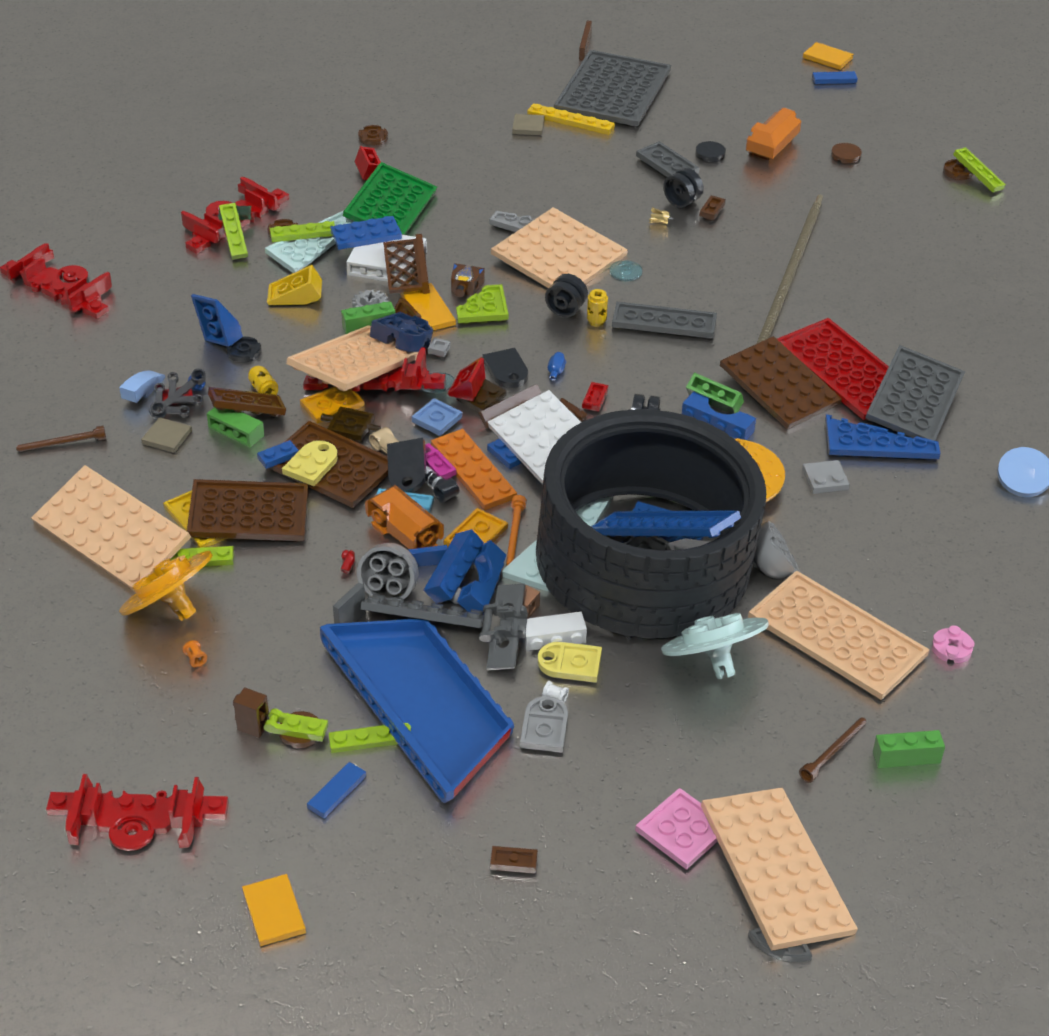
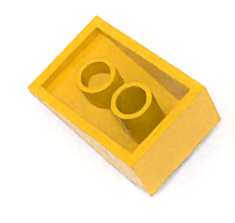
(296, 288)

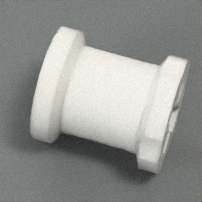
(555, 691)

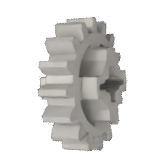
(368, 298)

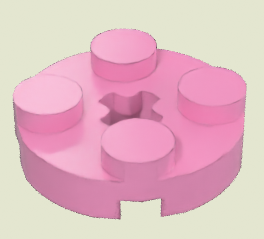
(955, 636)

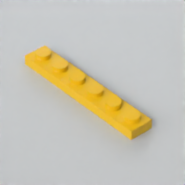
(572, 119)

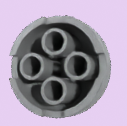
(773, 554)
(389, 566)

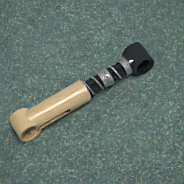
(443, 488)

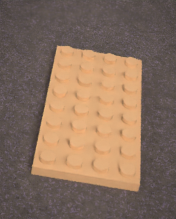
(350, 359)
(110, 527)
(839, 634)
(778, 869)

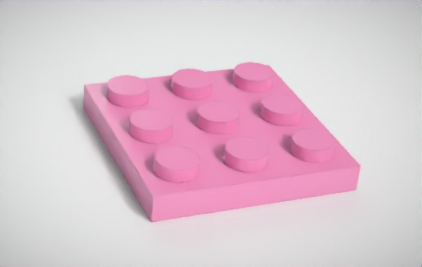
(679, 829)

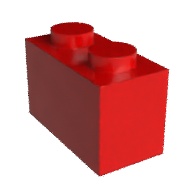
(366, 161)

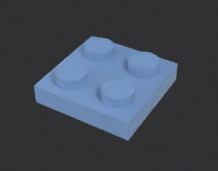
(437, 417)

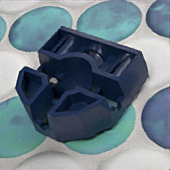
(409, 331)

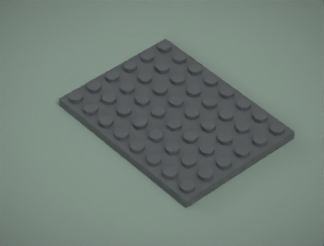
(613, 87)

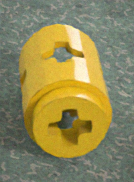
(597, 307)
(264, 382)

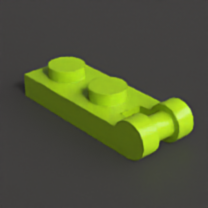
(296, 725)

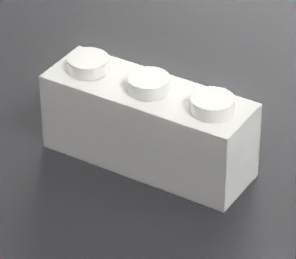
(555, 628)

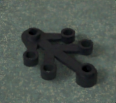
(176, 396)

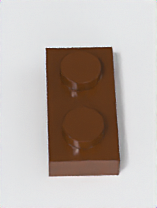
(712, 207)
(405, 307)
(513, 859)

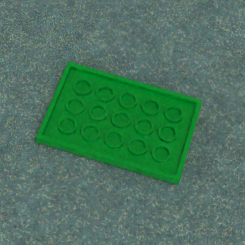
(390, 194)

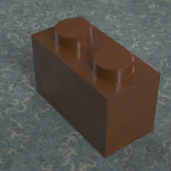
(251, 712)

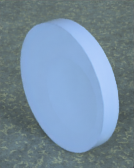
(1024, 472)

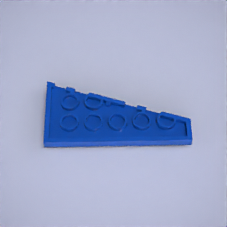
(874, 441)

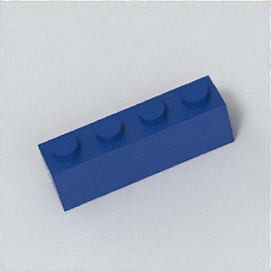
(453, 566)

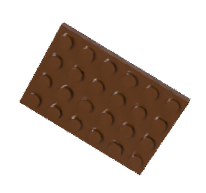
(780, 382)
(354, 473)
(248, 510)

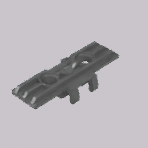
(512, 626)

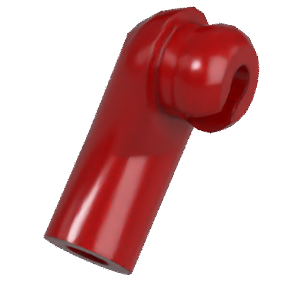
(349, 559)

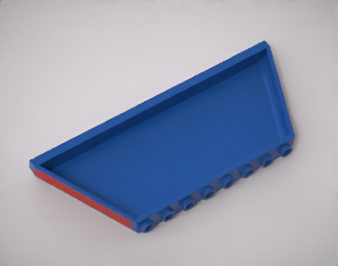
(418, 680)

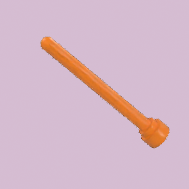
(518, 504)

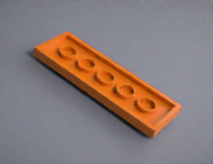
(474, 469)

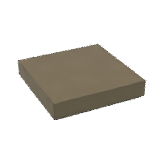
(528, 124)
(166, 435)

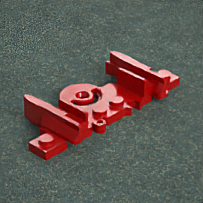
(213, 229)
(76, 294)
(405, 377)
(127, 813)

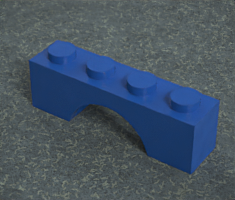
(735, 425)
(489, 565)

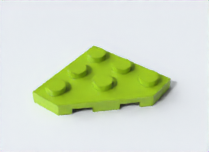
(485, 306)

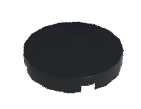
(710, 151)
(244, 350)

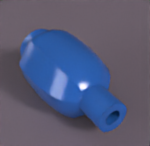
(556, 365)

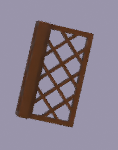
(420, 267)

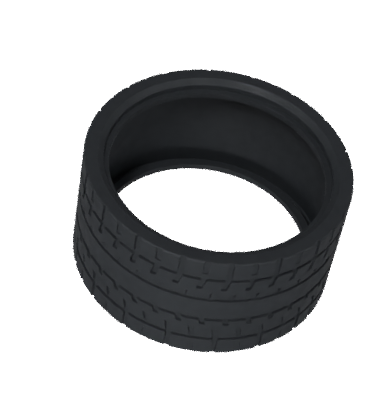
(661, 457)

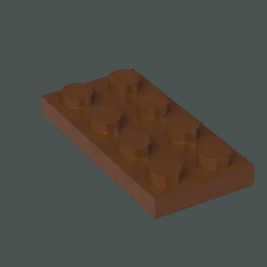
(246, 401)

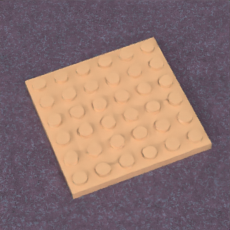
(558, 246)

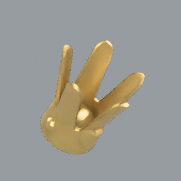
(659, 216)

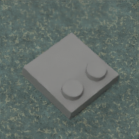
(825, 476)

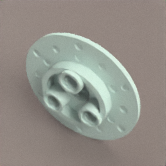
(715, 639)

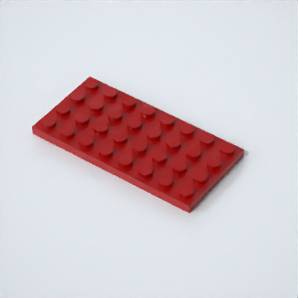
(839, 362)

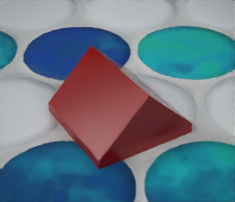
(468, 381)

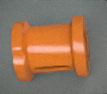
(195, 653)

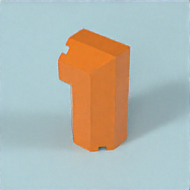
(773, 134)
(404, 519)

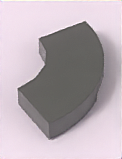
(792, 954)

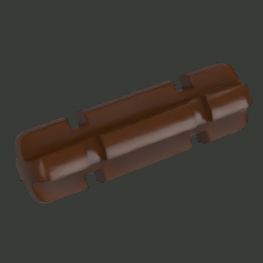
(577, 412)

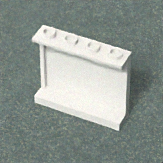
(370, 262)

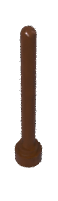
(97, 433)
(810, 771)

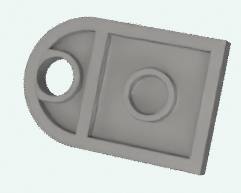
(544, 727)

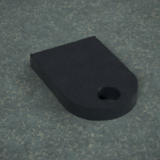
(506, 366)
(406, 463)

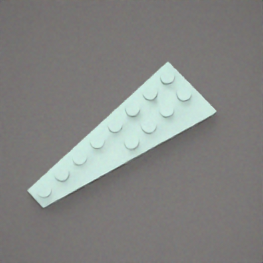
(300, 253)
(524, 567)

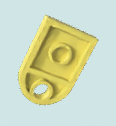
(310, 463)
(570, 661)

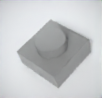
(439, 347)

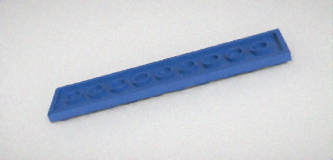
(666, 523)

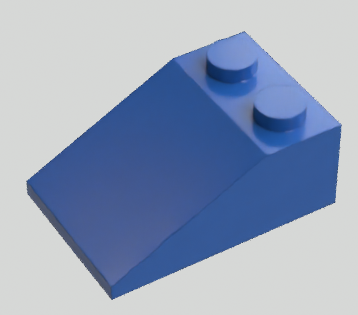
(216, 321)

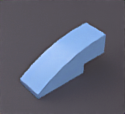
(140, 385)

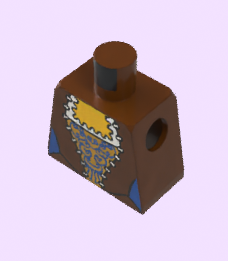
(466, 279)

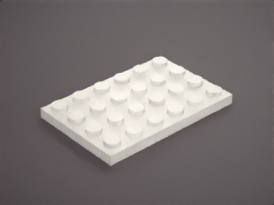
(534, 429)

